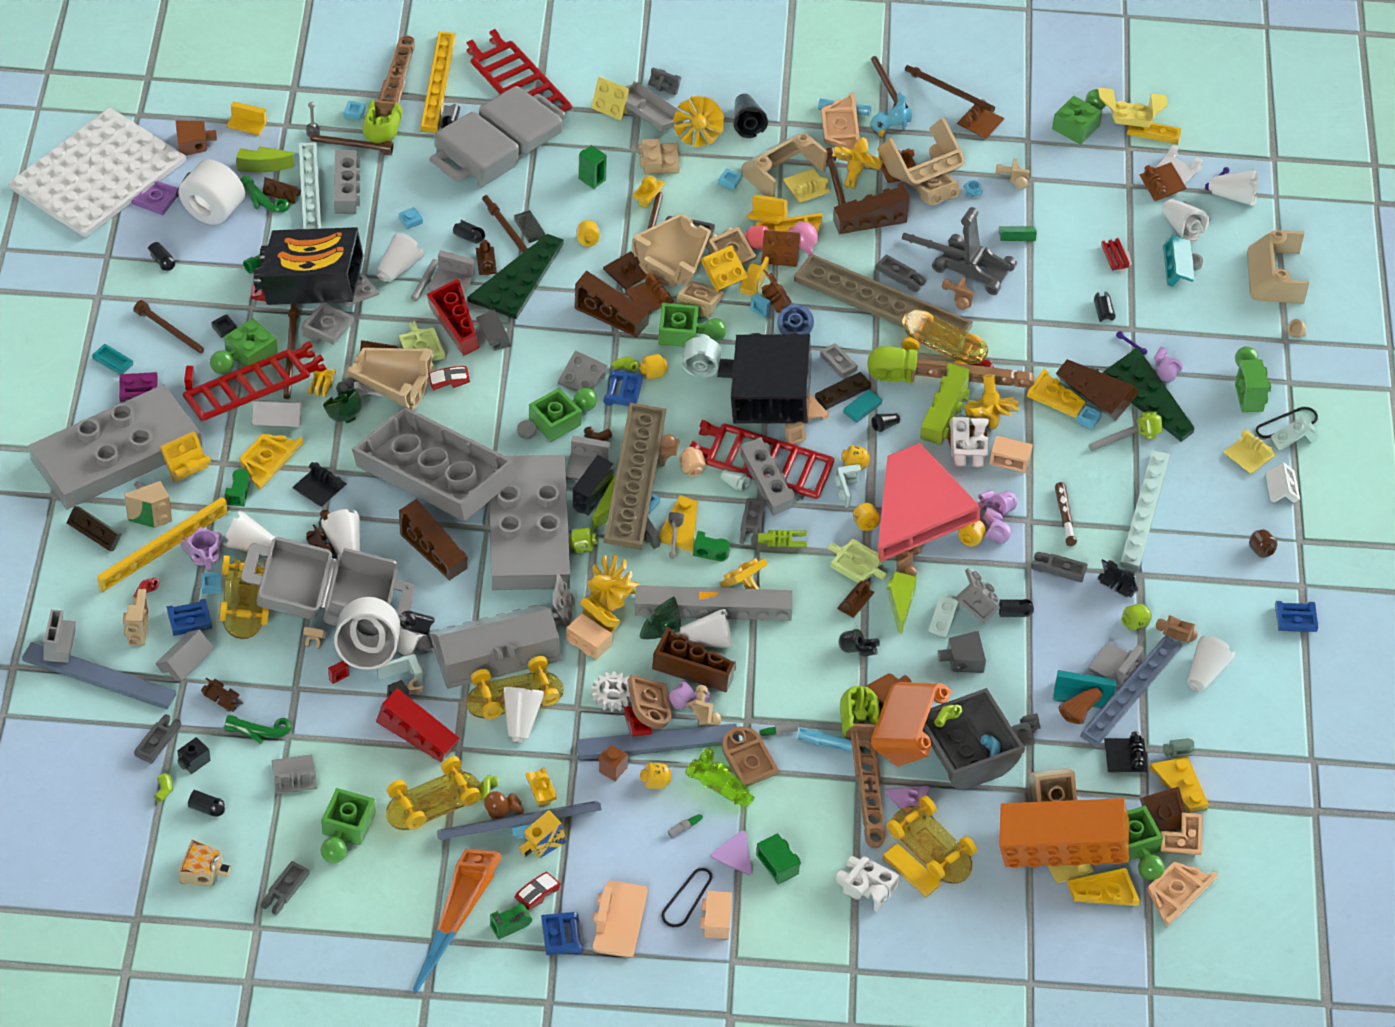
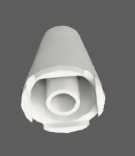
(1236, 186)
(1186, 219)
(398, 257)
(343, 530)
(245, 532)
(709, 631)
(1208, 662)
(521, 711)

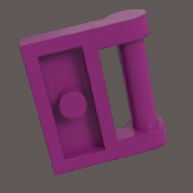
(136, 384)

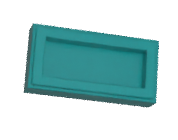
(112, 359)
(862, 406)

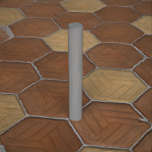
(427, 275)
(1112, 438)

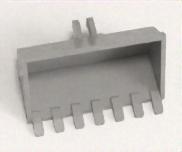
(496, 644)

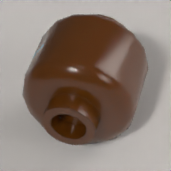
(1263, 543)

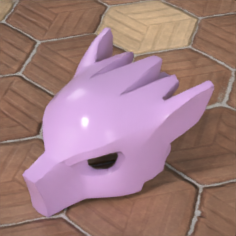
(203, 547)

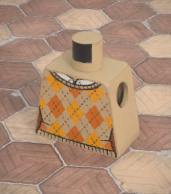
(202, 865)

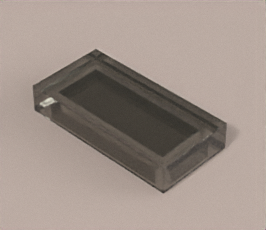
(529, 226)

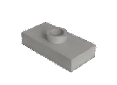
(839, 360)

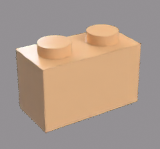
(1011, 454)
(588, 636)
(717, 914)

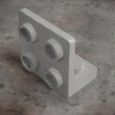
(451, 268)
(583, 453)
(979, 597)
(1116, 663)

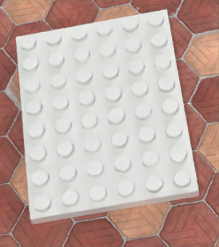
(97, 172)

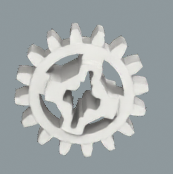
(613, 691)

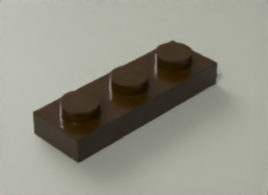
(843, 390)
(93, 528)

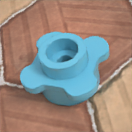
(973, 188)

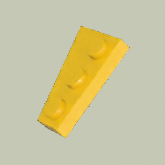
(1053, 394)
(686, 531)
(1181, 774)
(1104, 888)

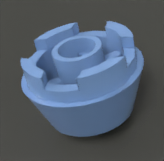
(795, 319)

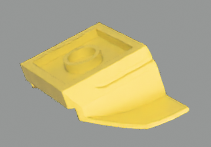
(1133, 114)

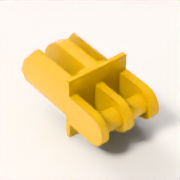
(321, 382)

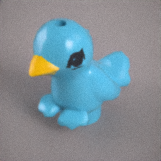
(897, 116)

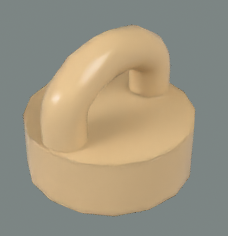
(1296, 328)

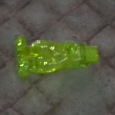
(719, 779)

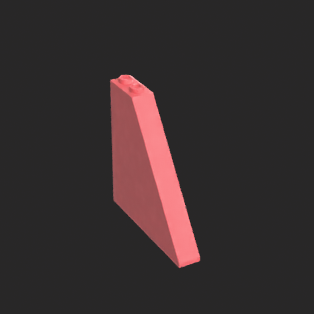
(920, 502)

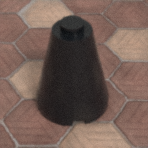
(748, 117)

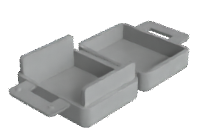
(491, 141)
(306, 577)

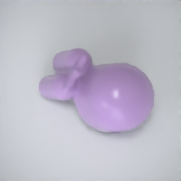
(1166, 367)
(1001, 502)
(998, 530)
(683, 695)

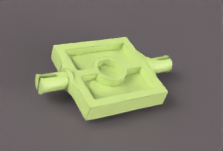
(422, 339)
(856, 561)

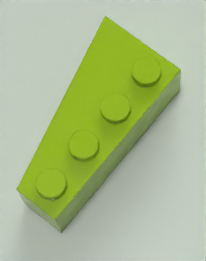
(946, 404)

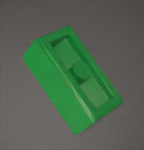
(1017, 233)

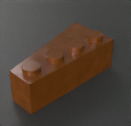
(873, 211)
(609, 305)
(1101, 390)
(431, 540)
(692, 662)

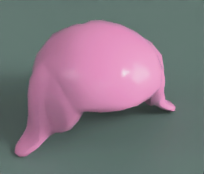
(808, 236)

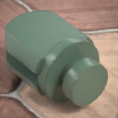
(1179, 748)

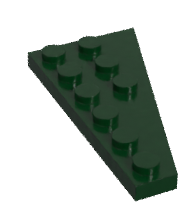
(514, 284)
(1152, 394)

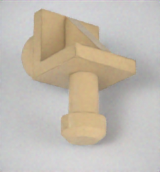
(1018, 175)
(704, 710)

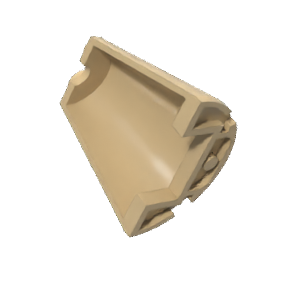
(671, 249)
(394, 373)

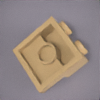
(658, 157)
(938, 189)
(736, 239)
(700, 295)
(137, 619)

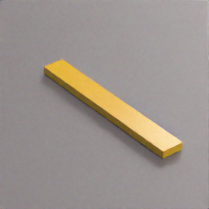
(437, 82)
(161, 544)

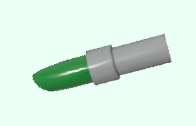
(779, 729)
(685, 825)

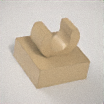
(795, 432)
(314, 634)

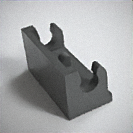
(493, 330)

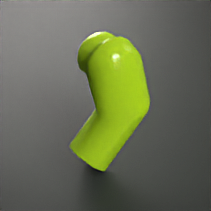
(626, 362)
(946, 713)
(486, 784)
(166, 787)

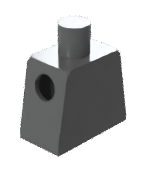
(964, 653)

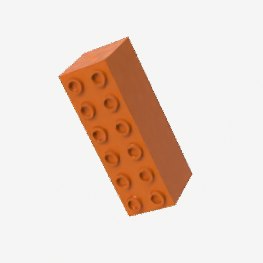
(1064, 833)

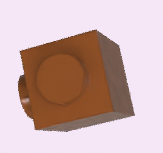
(612, 762)

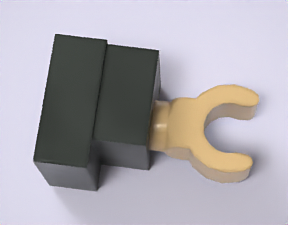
(409, 689)

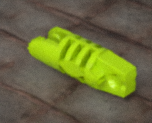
(782, 538)

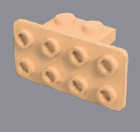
(619, 918)

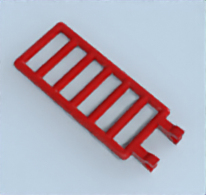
(501, 46)
(294, 357)
(719, 432)

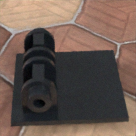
(319, 484)
(1113, 574)
(1126, 754)

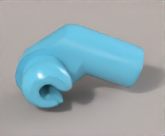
(992, 744)

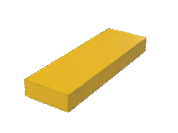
(1156, 132)
(911, 870)

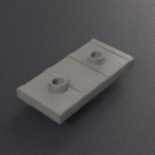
(650, 107)

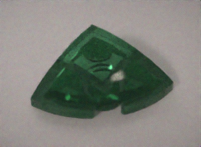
(665, 616)

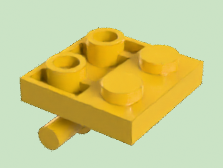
(184, 456)

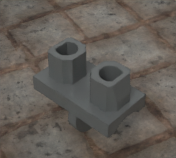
(664, 81)

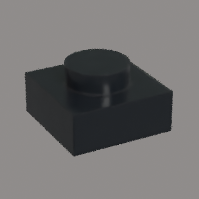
(223, 325)
(725, 368)

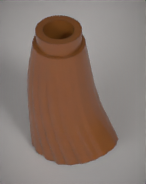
(1076, 708)

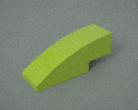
(264, 160)

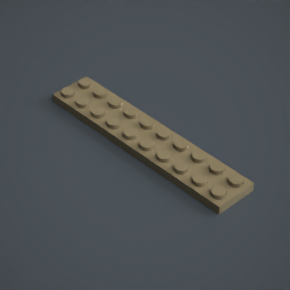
(867, 293)
(635, 476)

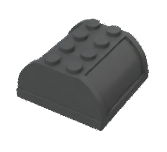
(960, 744)

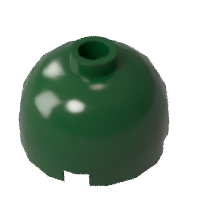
(344, 406)

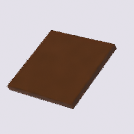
(626, 270)

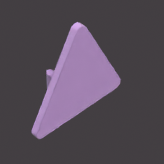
(907, 796)
(735, 853)

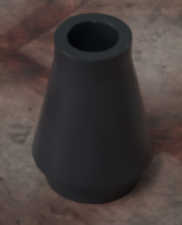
(884, 421)

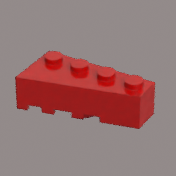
(453, 314)
(416, 726)

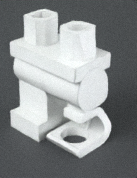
(968, 447)
(867, 874)

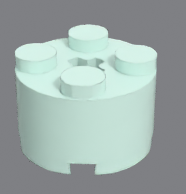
(701, 356)

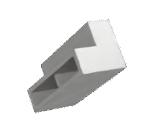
(277, 413)
(58, 637)
(185, 655)

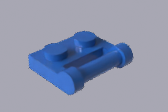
(629, 389)
(1294, 618)
(189, 621)
(555, 935)

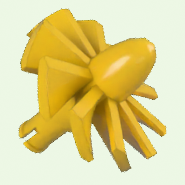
(707, 115)
(857, 159)
(990, 405)
(610, 587)

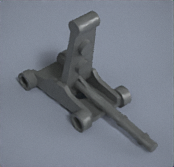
(967, 255)

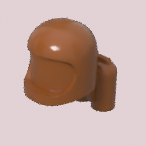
(499, 805)

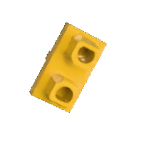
(648, 190)
(541, 787)

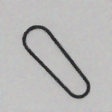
(1286, 414)
(679, 891)

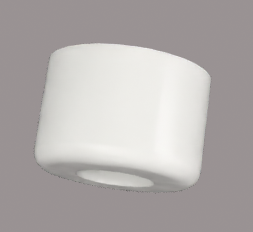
(211, 192)
(362, 650)

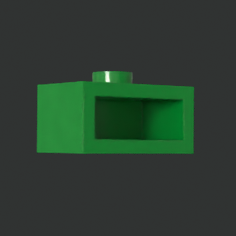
(592, 166)
(778, 858)

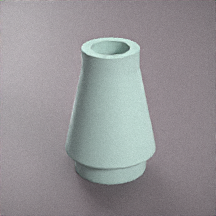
(737, 480)

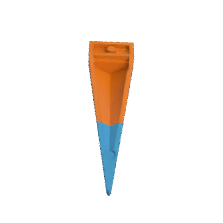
(469, 882)

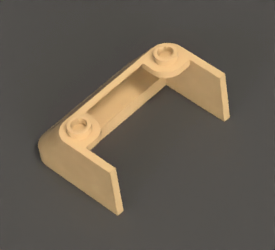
(945, 157)
(756, 169)
(1271, 283)

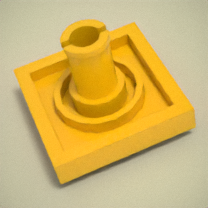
(724, 268)
(744, 574)

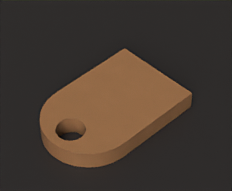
(649, 700)
(748, 757)

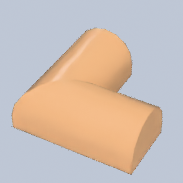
(1188, 840)

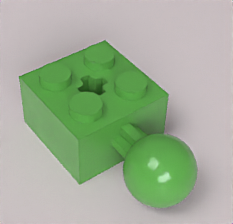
(1079, 118)
(681, 324)
(246, 346)
(1251, 380)
(558, 414)
(345, 820)
(1143, 842)

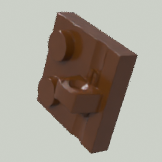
(1165, 808)

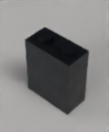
(592, 485)

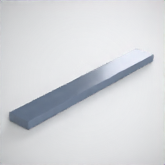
(103, 677)
(1130, 691)
(657, 742)
(516, 820)

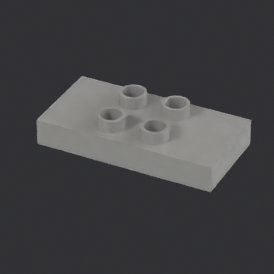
(110, 446)
(434, 463)
(531, 526)

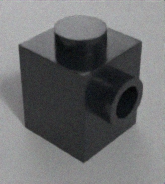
(193, 755)

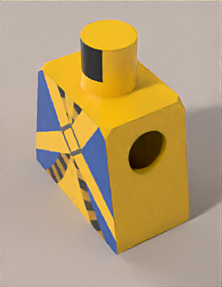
(543, 836)

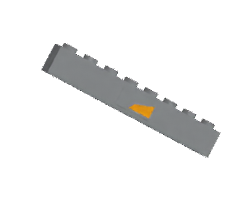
(702, 601)

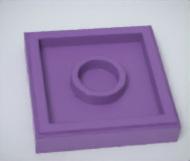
(157, 198)

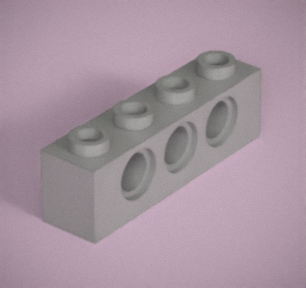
(346, 182)
(775, 501)

